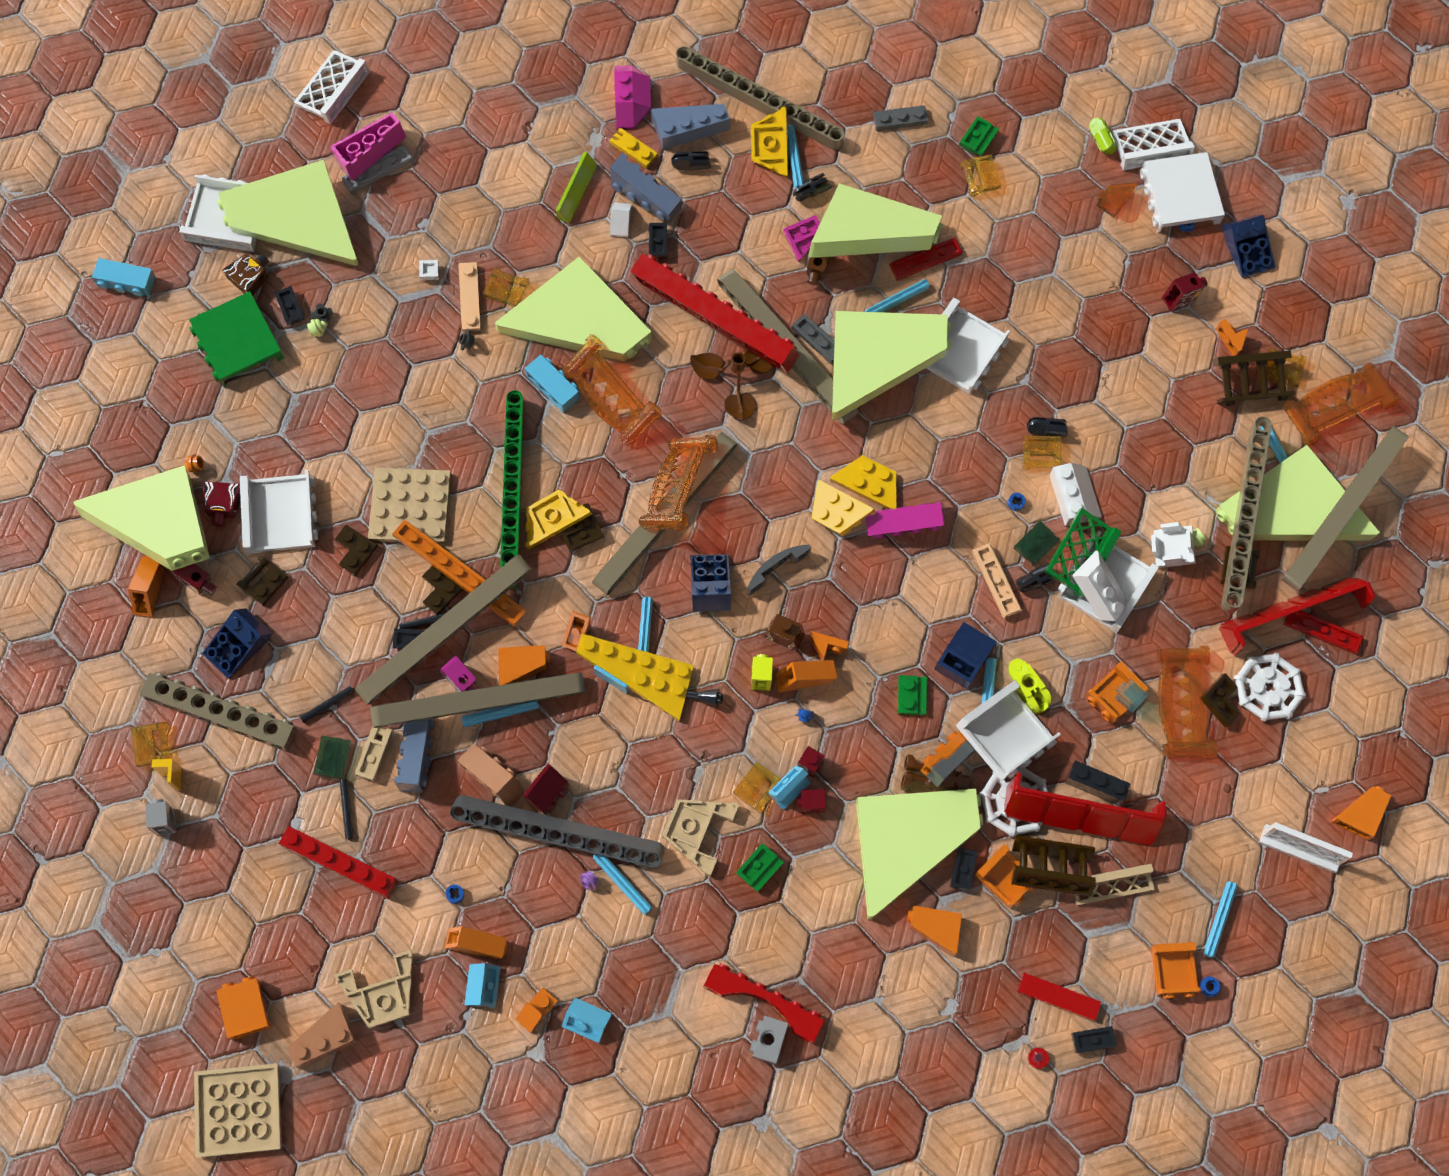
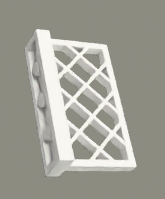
(343, 90)
(1138, 156)
(1304, 847)

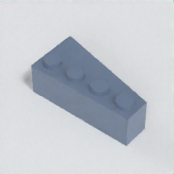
(689, 123)
(644, 189)
(415, 756)

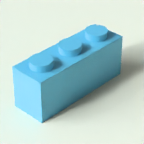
(123, 277)
(552, 383)

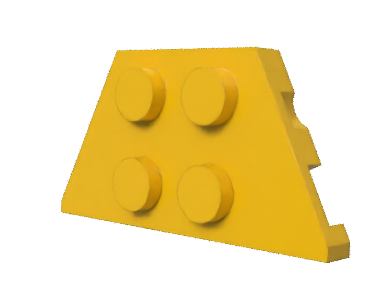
(770, 142)
(869, 481)
(838, 510)
(551, 517)

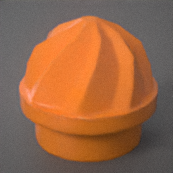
(194, 464)

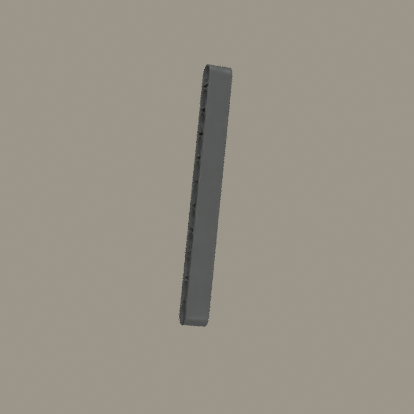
(467, 810)

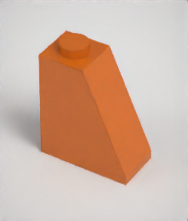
(145, 587)
(521, 663)
(806, 675)
(1365, 813)
(937, 927)
(476, 942)

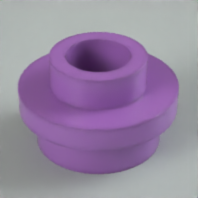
(589, 880)

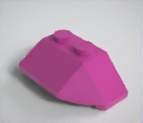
(631, 96)

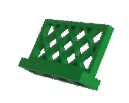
(1104, 547)

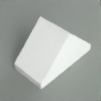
(620, 219)

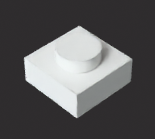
(429, 270)

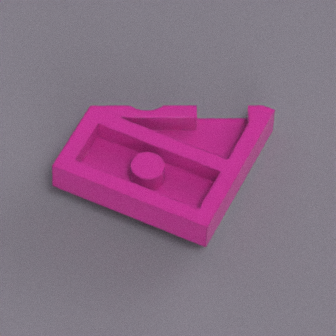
(801, 235)

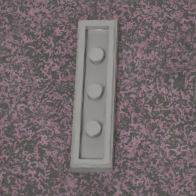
(387, 164)

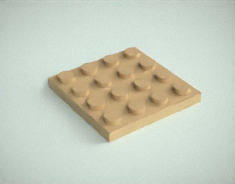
(411, 496)
(237, 1110)

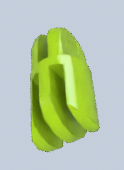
(1102, 135)

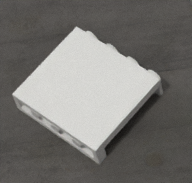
(1181, 190)
(206, 220)
(971, 349)
(278, 513)
(1130, 575)
(1006, 732)

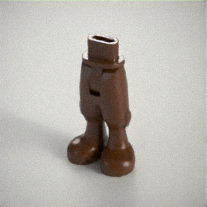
(955, 781)

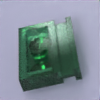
(1036, 543)
(331, 757)

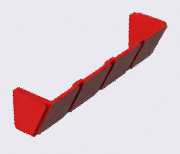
(1231, 629)
(1083, 814)

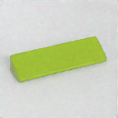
(576, 188)

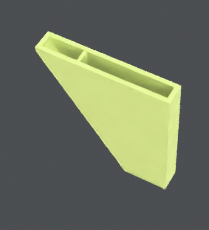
(291, 211)
(872, 224)
(573, 308)
(881, 351)
(1296, 502)
(153, 517)
(909, 837)

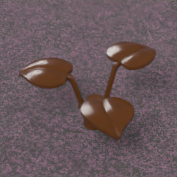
(709, 364)

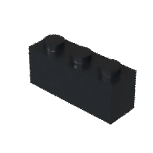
(1097, 783)

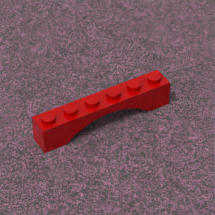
(339, 862)
(725, 983)

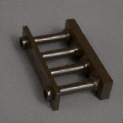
(1261, 361)
(1052, 880)

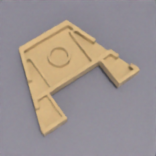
(689, 825)
(383, 1000)

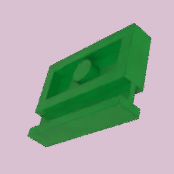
(979, 136)
(912, 695)
(759, 867)

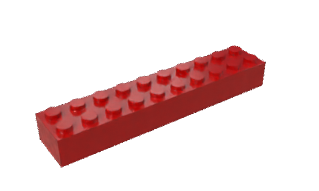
(715, 313)

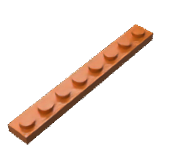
(454, 569)

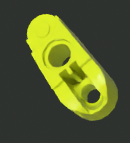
(1020, 672)

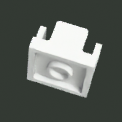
(1173, 545)

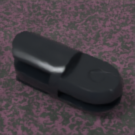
(691, 160)
(812, 187)
(1047, 427)
(1035, 579)

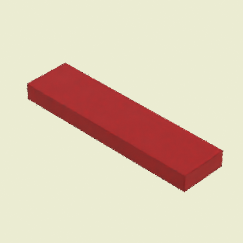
(926, 259)
(1324, 631)
(1059, 996)

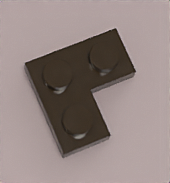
(586, 532)
(359, 549)
(444, 590)
(1217, 699)

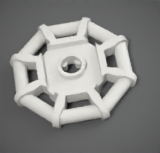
(1270, 676)
(992, 818)

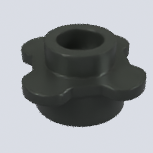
(326, 313)
(466, 340)

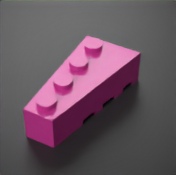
(368, 145)
(906, 518)

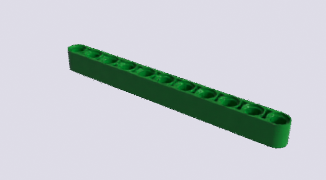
(512, 479)

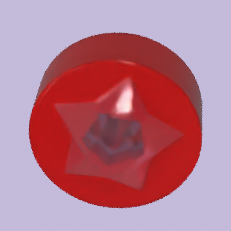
(1038, 1058)

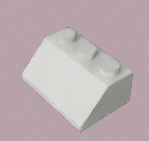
(1074, 492)
(1100, 588)

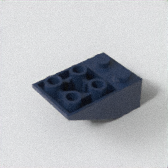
(1249, 245)
(710, 582)
(236, 642)
(965, 655)

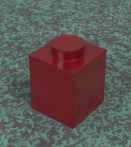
(811, 761)
(812, 801)

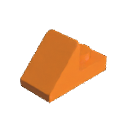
(1232, 341)
(577, 625)
(823, 642)
(536, 1010)

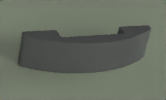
(794, 553)

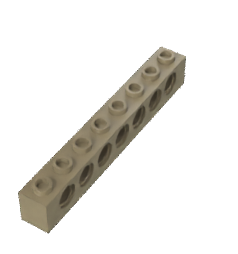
(156, 683)

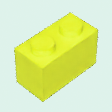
(761, 672)

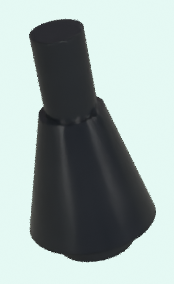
(710, 697)

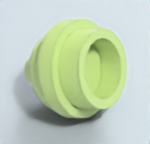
(317, 327)
(1199, 538)

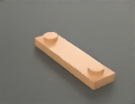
(469, 296)
(996, 580)

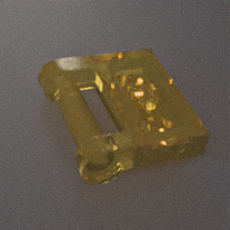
(986, 173)
(505, 292)
(1292, 374)
(1041, 447)
(145, 745)
(753, 783)

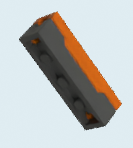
(947, 759)

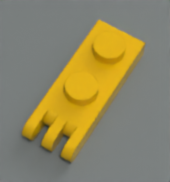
(633, 148)

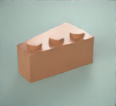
(492, 774)
(323, 1038)

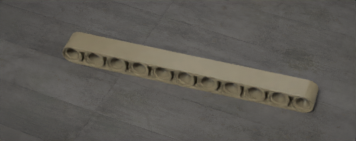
(754, 91)
(805, 365)
(1345, 508)
(1244, 522)
(642, 538)
(443, 629)
(477, 700)

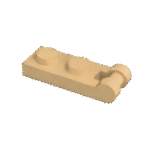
(373, 753)

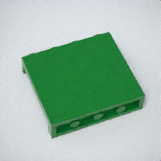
(234, 337)

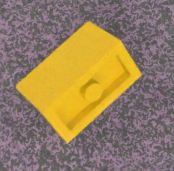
(171, 769)

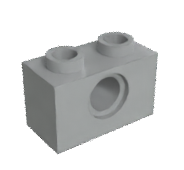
(160, 817)
(777, 1030)

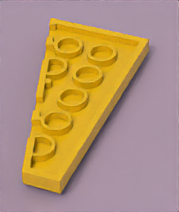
(646, 674)

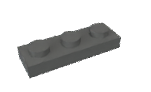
(900, 117)
(815, 337)

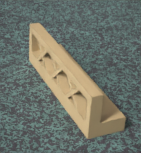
(1115, 876)

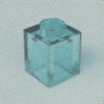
(1130, 695)

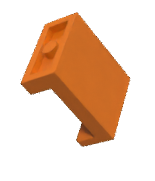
(1103, 694)
(997, 876)
(1175, 970)
(243, 1008)

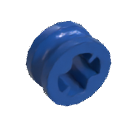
(1016, 496)
(448, 894)

